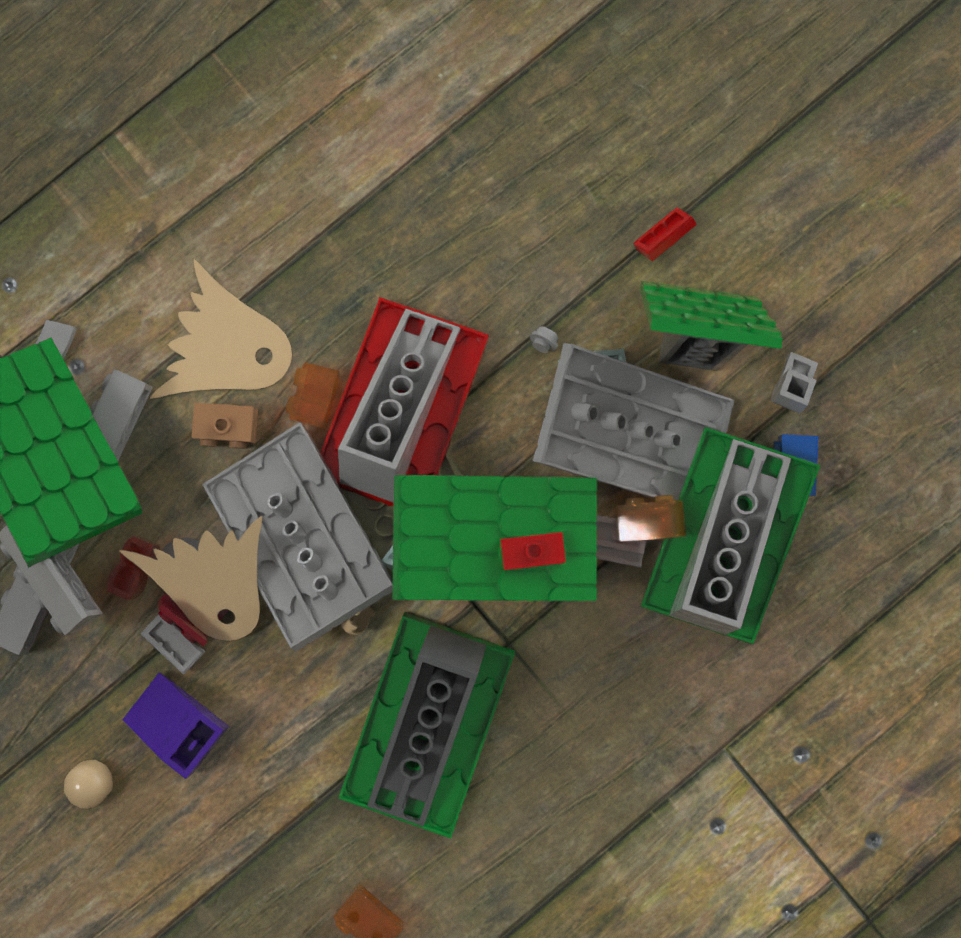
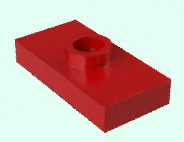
(664, 234)
(532, 551)

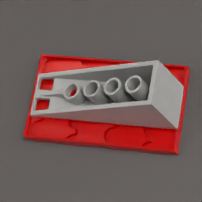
(401, 399)

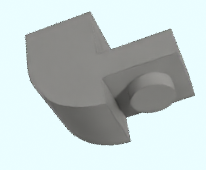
(795, 383)

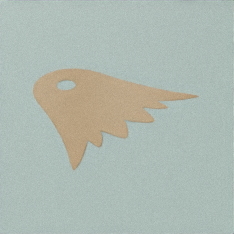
(224, 344)
(211, 580)

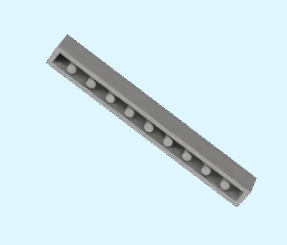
(116, 417)

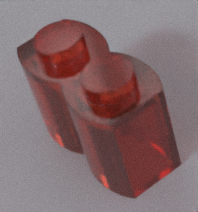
(127, 578)

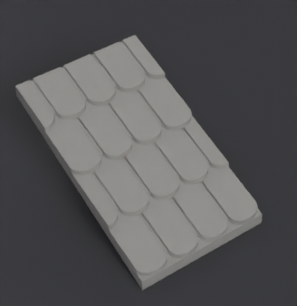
(625, 423)
(311, 546)

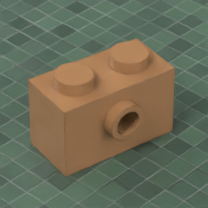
(224, 424)

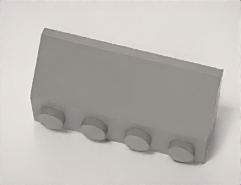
(55, 588)

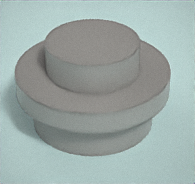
(544, 340)

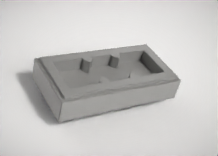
(172, 644)

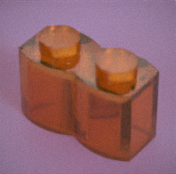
(313, 395)

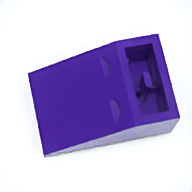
(175, 725)

